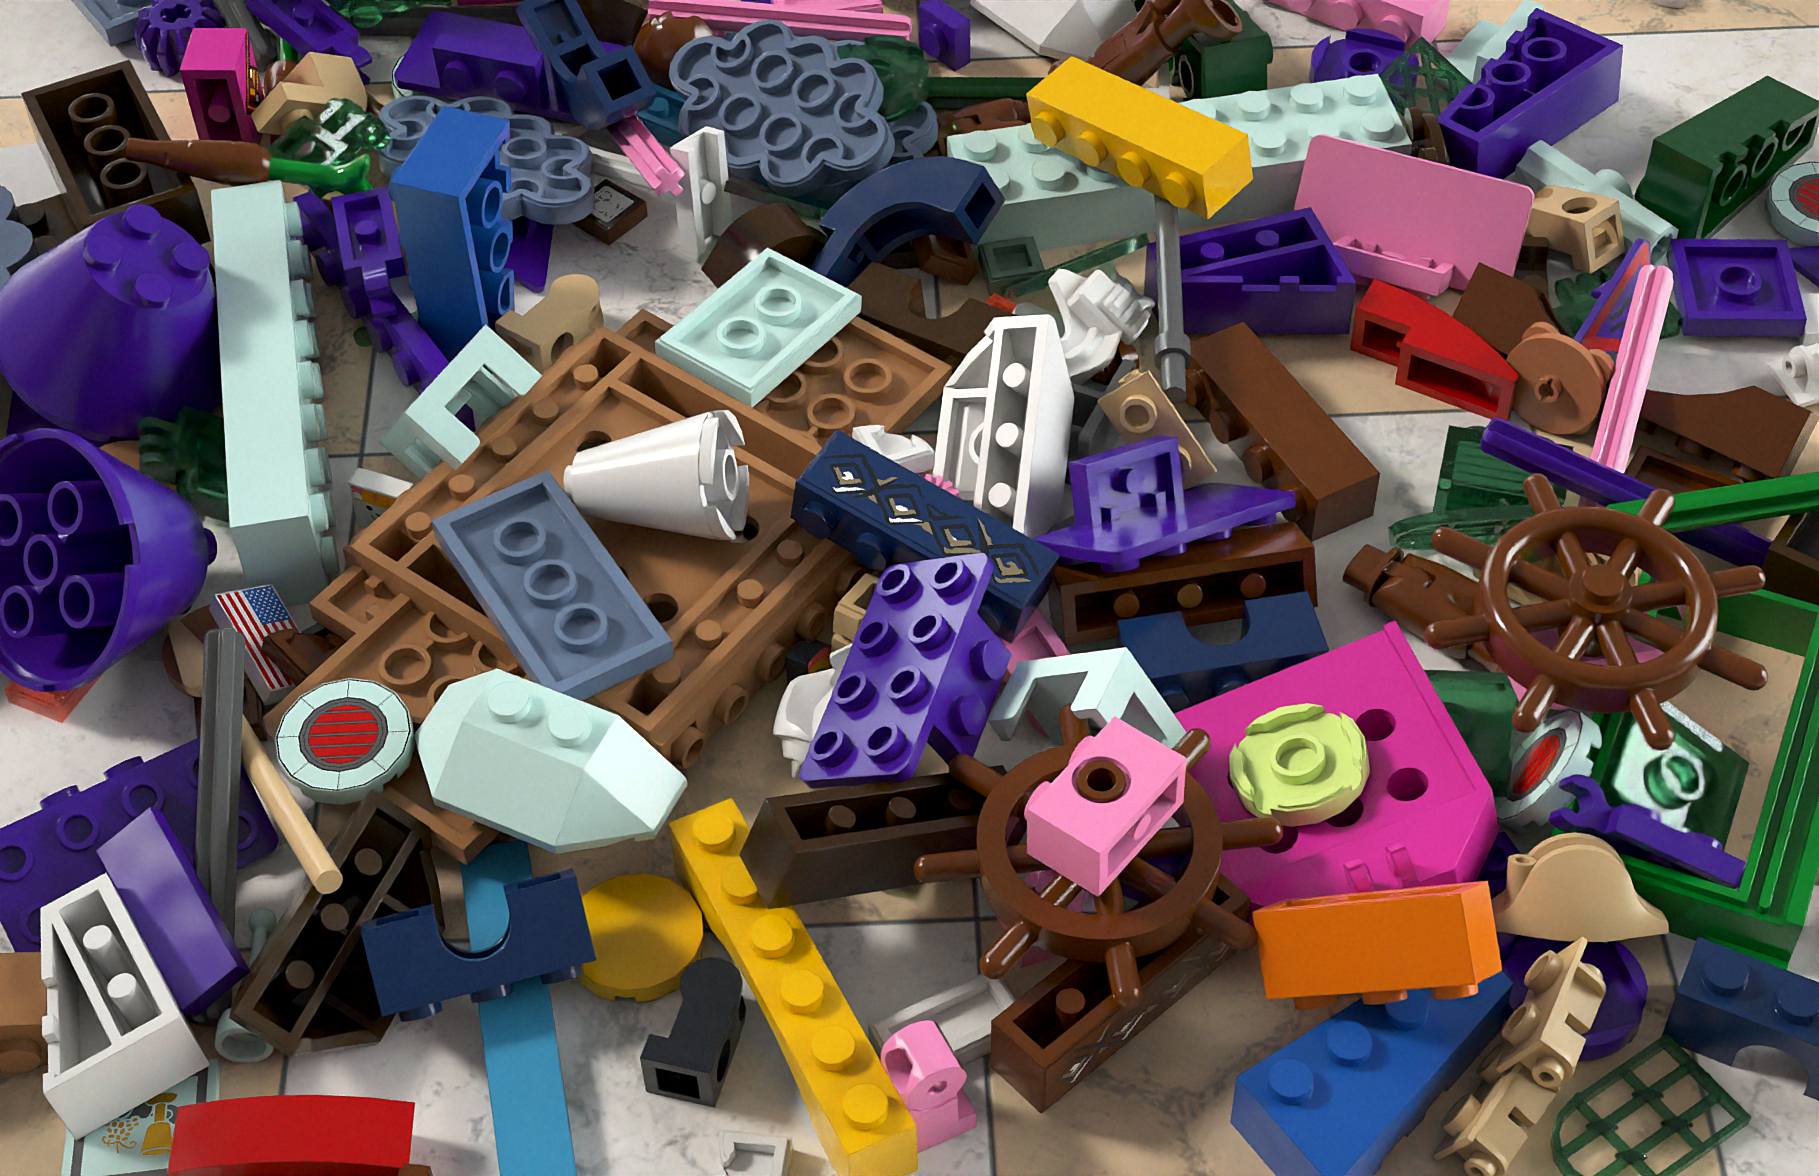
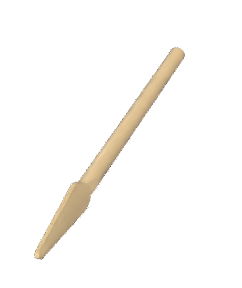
(262, 772)

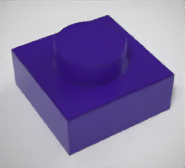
(944, 34)

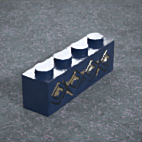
(900, 518)

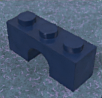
(1187, 672)
(419, 968)
(1745, 1002)

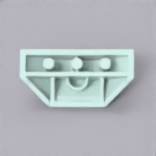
(543, 765)

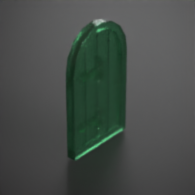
(1076, 265)

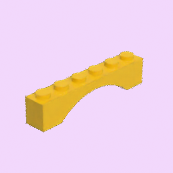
(830, 1057)

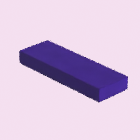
(173, 912)

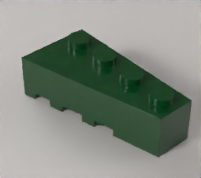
(1221, 68)
(1726, 156)

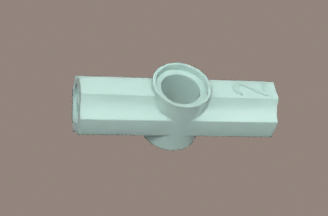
(1547, 166)

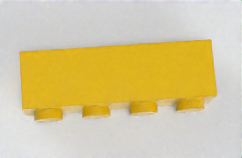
(1140, 137)

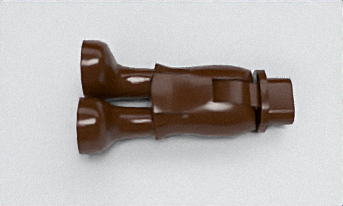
(1159, 32)

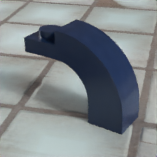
(583, 76)
(902, 204)

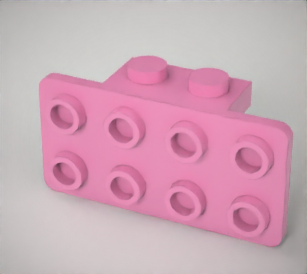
(1411, 216)

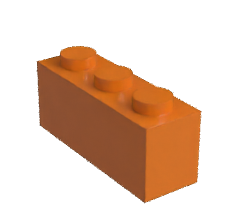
(1378, 944)

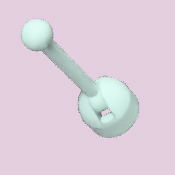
(232, 1039)

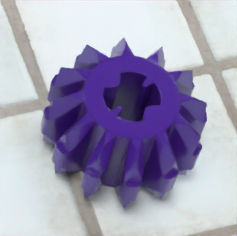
(166, 30)

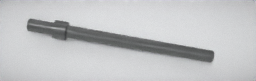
(1171, 346)

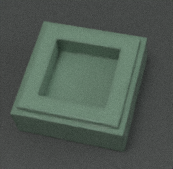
(1008, 262)

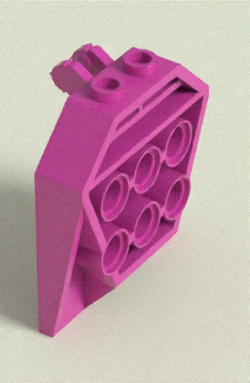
(1422, 809)

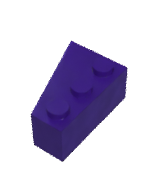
(1264, 272)

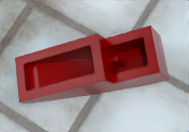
(1433, 352)
(292, 1136)

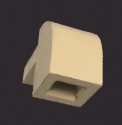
(307, 90)

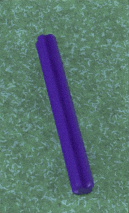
(1610, 486)

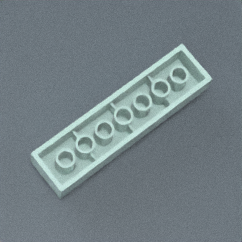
(1076, 204)
(270, 393)

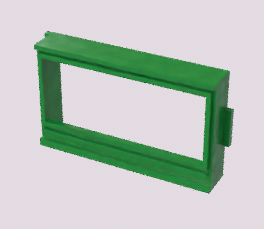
(1784, 854)

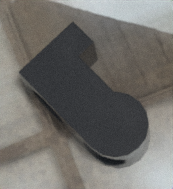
(703, 1037)

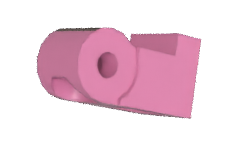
(929, 1082)

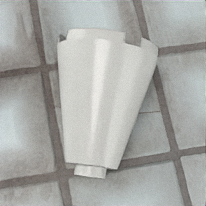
(667, 478)

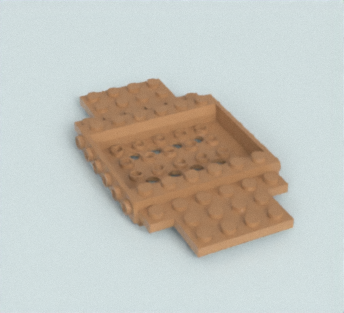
(737, 603)

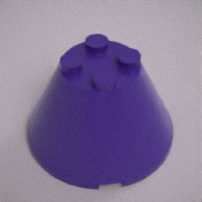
(114, 327)
(86, 552)

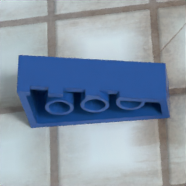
(453, 226)
(1362, 1080)

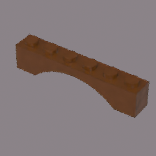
(1743, 424)

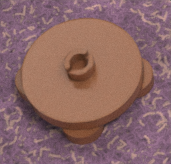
(1559, 381)

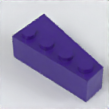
(1535, 91)

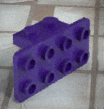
(480, 57)
(1136, 507)
(913, 676)
(58, 845)

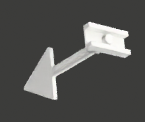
(702, 204)

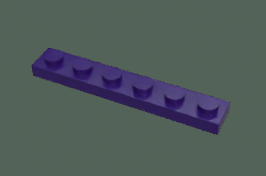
(411, 349)

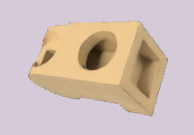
(1578, 225)
(555, 322)

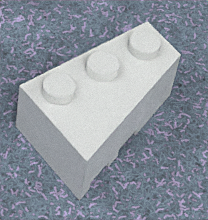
(109, 1012)

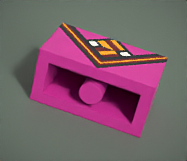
(222, 84)

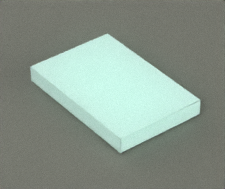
(759, 327)

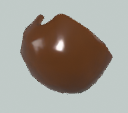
(662, 39)

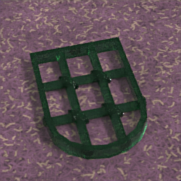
(1479, 523)
(1643, 1095)

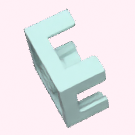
(429, 427)
(1096, 685)

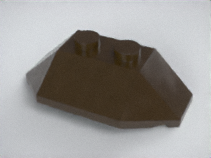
(312, 975)

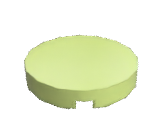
(1299, 765)

